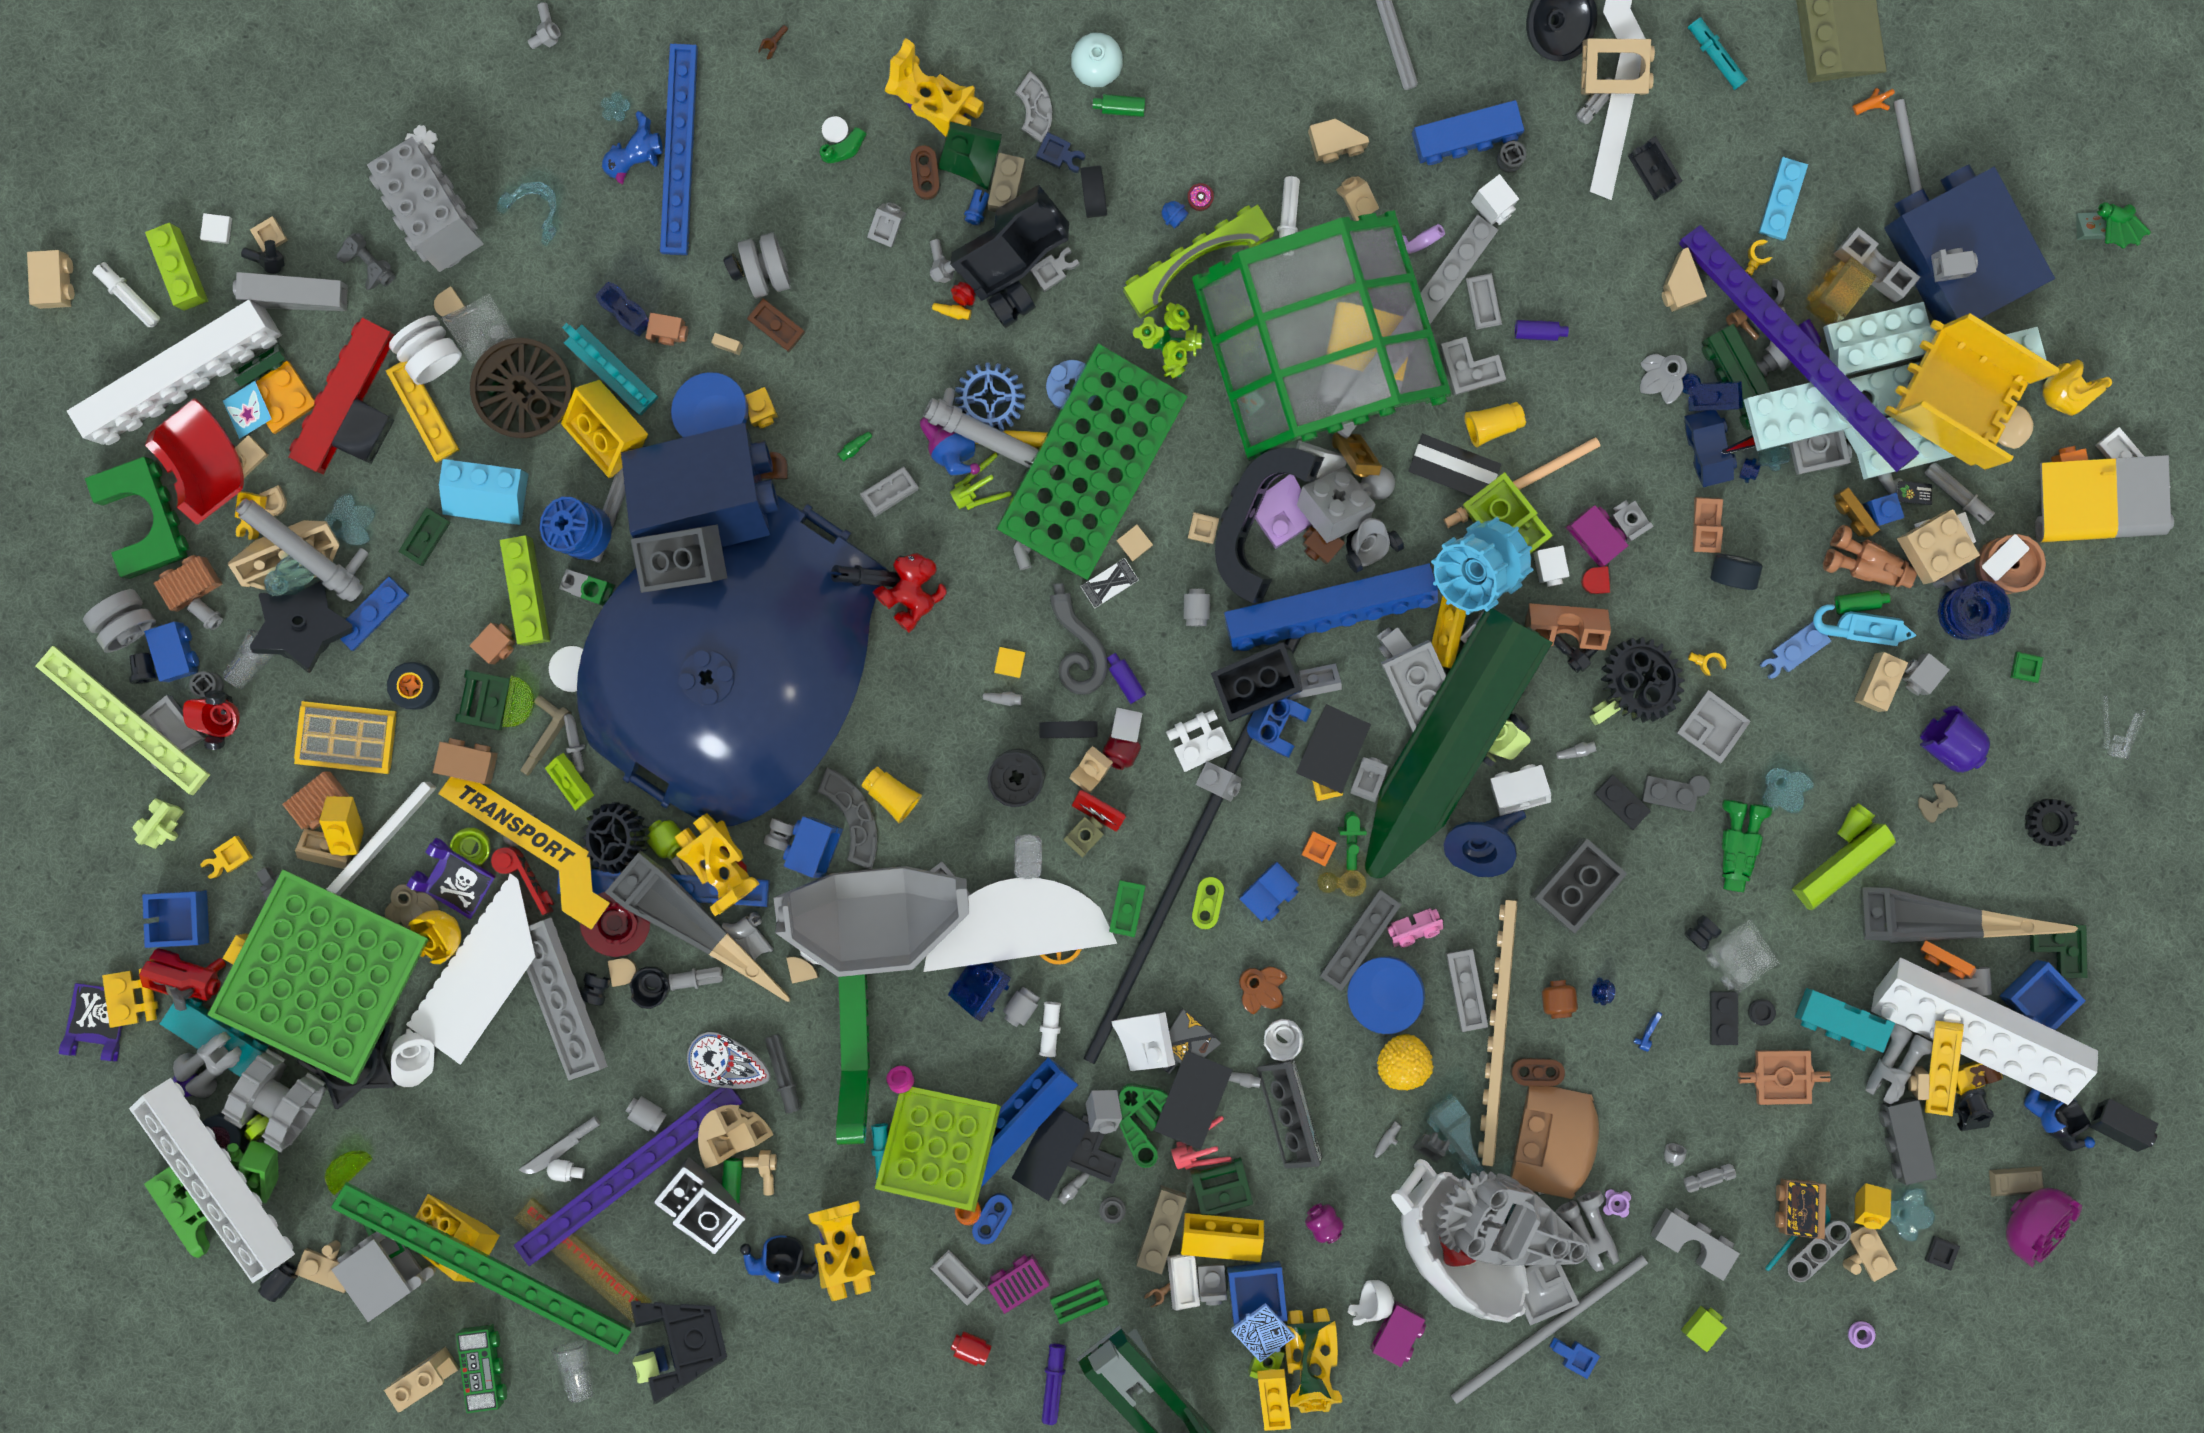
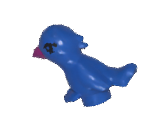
(640, 148)

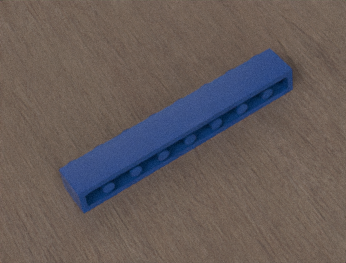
(1331, 607)

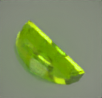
(519, 702)
(344, 1169)

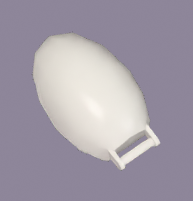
(1478, 1288)

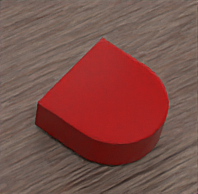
(1596, 580)

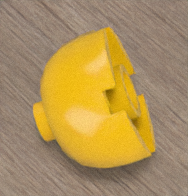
(442, 932)

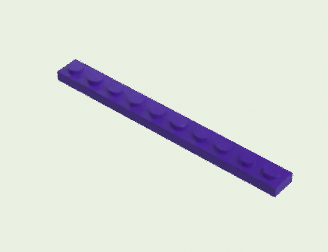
(621, 1178)

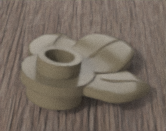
(407, 910)

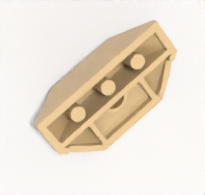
(262, 555)

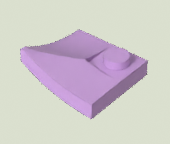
(1279, 512)

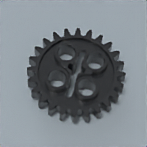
(1623, 667)

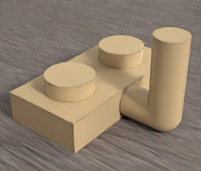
(1869, 1252)
(318, 1266)

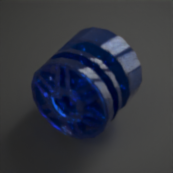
(1986, 603)

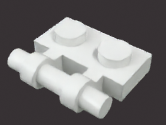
(1203, 748)

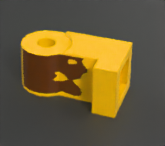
(1975, 1075)

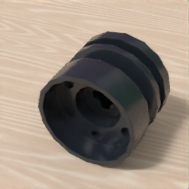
(1009, 791)

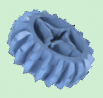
(977, 398)

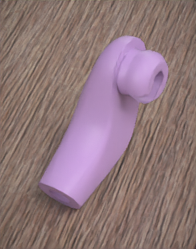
(1424, 239)

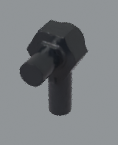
(270, 259)
(1578, 659)

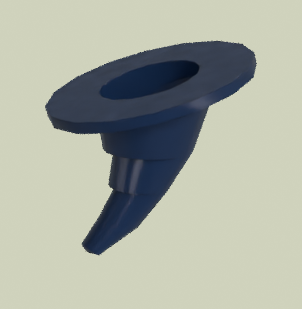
(1483, 846)

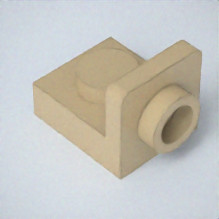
(1091, 770)

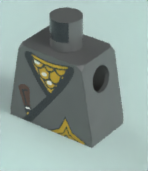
(1190, 1036)

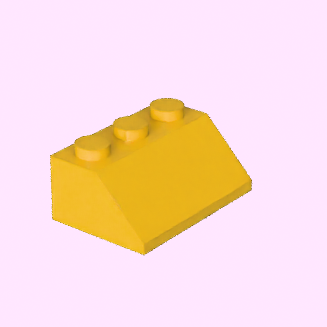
(602, 426)

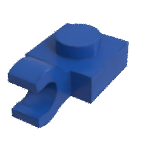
(1577, 1358)

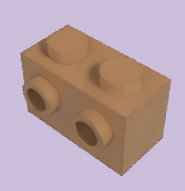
(465, 762)

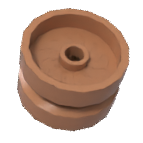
(2023, 574)

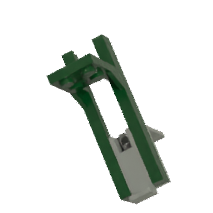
(1123, 1365)

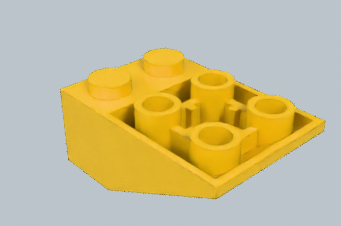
(459, 1226)

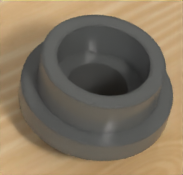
(1112, 1218)

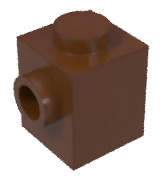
(1318, 548)

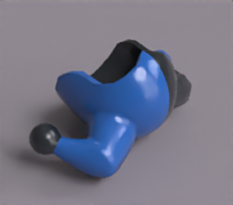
(2061, 1120)
(780, 1260)

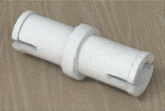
(1050, 1029)

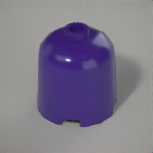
(1956, 741)

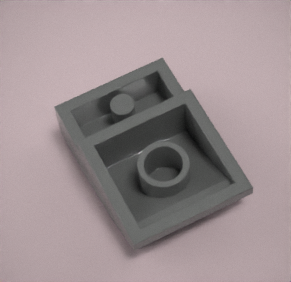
(700, 1206)

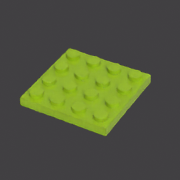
(938, 1148)

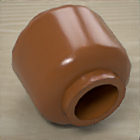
(1559, 999)

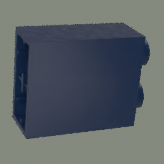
(1979, 218)
(701, 484)

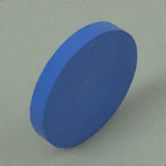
(708, 404)
(1386, 995)

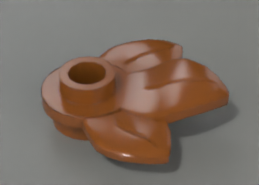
(1265, 990)

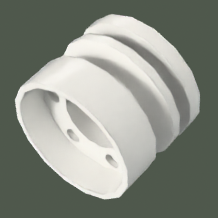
(425, 349)

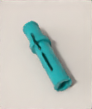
(1710, 44)

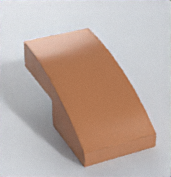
(1707, 525)

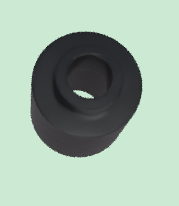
(278, 1281)

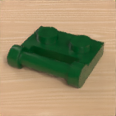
(491, 700)
(1223, 1196)

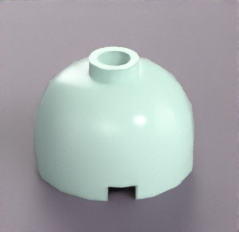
(1096, 59)

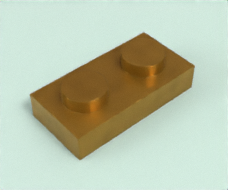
(1861, 521)

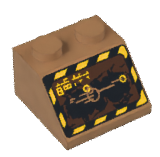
(1801, 1208)

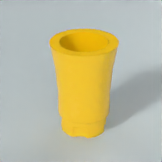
(1494, 422)
(891, 793)

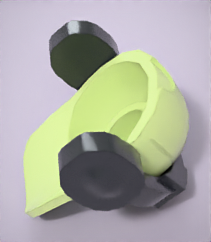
(1510, 740)

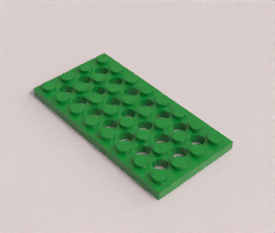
(1051, 453)

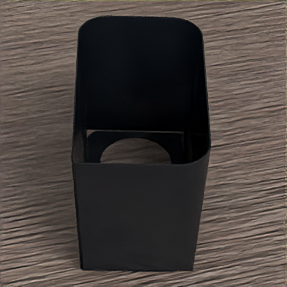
(360, 430)

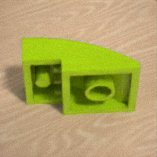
(1507, 503)

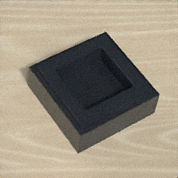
(1942, 1253)

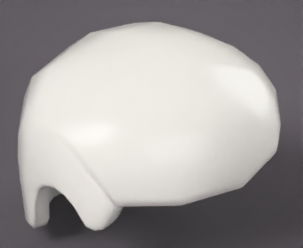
(1290, 1032)

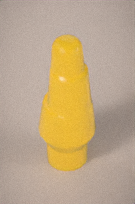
(955, 311)

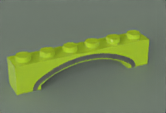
(1247, 229)

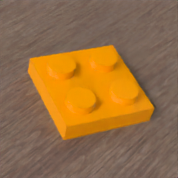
(284, 396)

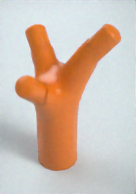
(1874, 101)

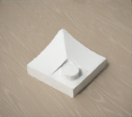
(1146, 1041)

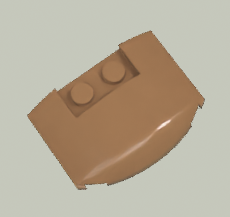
(1556, 1141)

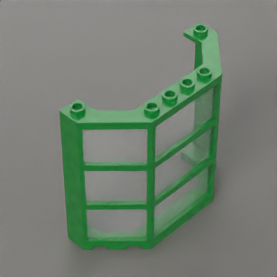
(1320, 331)

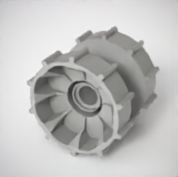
(262, 1093)

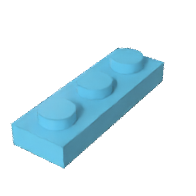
(1783, 198)

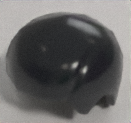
(649, 977)

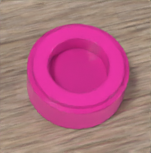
(900, 1079)

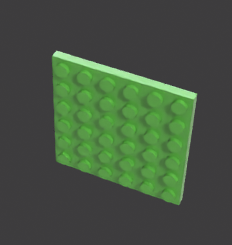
(318, 976)

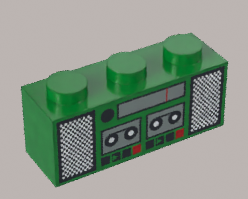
(481, 1368)

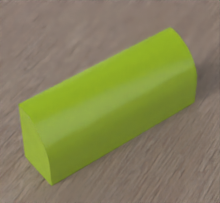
(1844, 865)

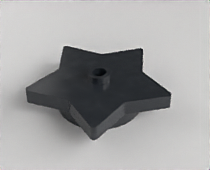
(299, 626)
(374, 1074)

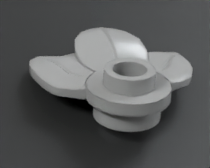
(1661, 379)

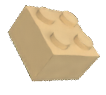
(1938, 547)

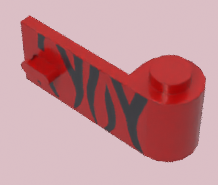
(511, 860)

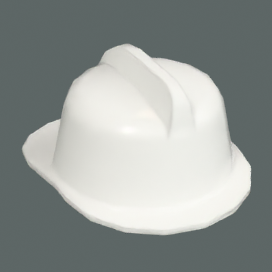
(411, 1059)

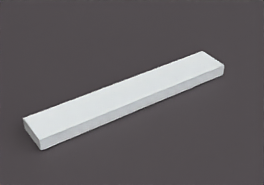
(381, 838)

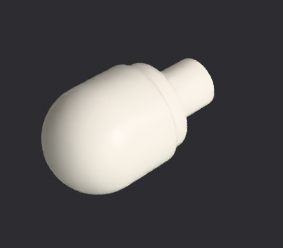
(563, 1171)

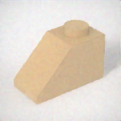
(1683, 283)

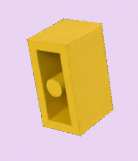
(341, 825)

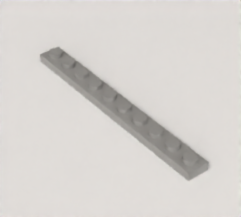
(1450, 274)

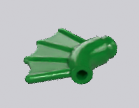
(2122, 225)

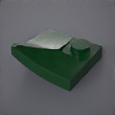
(970, 153)

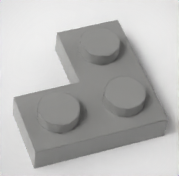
(1465, 373)

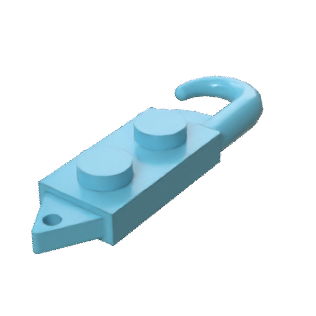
(1864, 627)

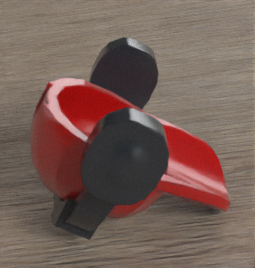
(213, 716)

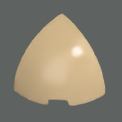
(729, 1132)

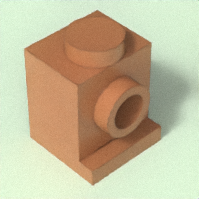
(666, 329)

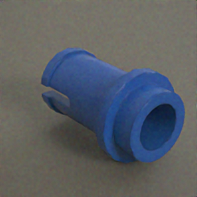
(975, 212)

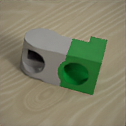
(586, 587)

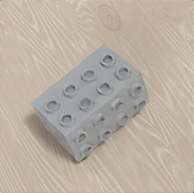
(424, 204)

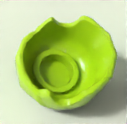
(464, 842)

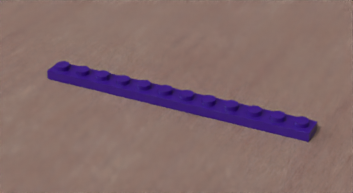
(1799, 349)

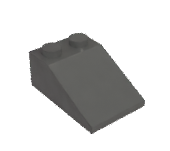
(679, 558)

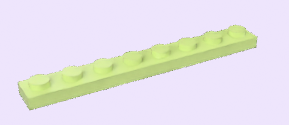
(123, 720)

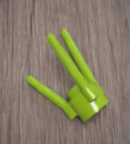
(964, 494)

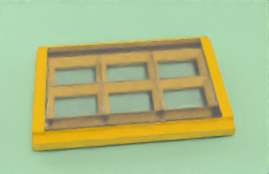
(345, 737)

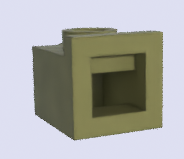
(1077, 843)

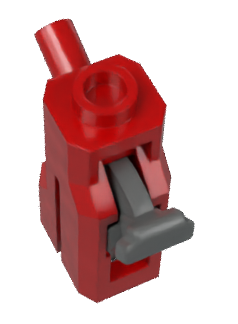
(180, 978)

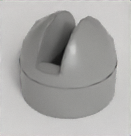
(1674, 1157)

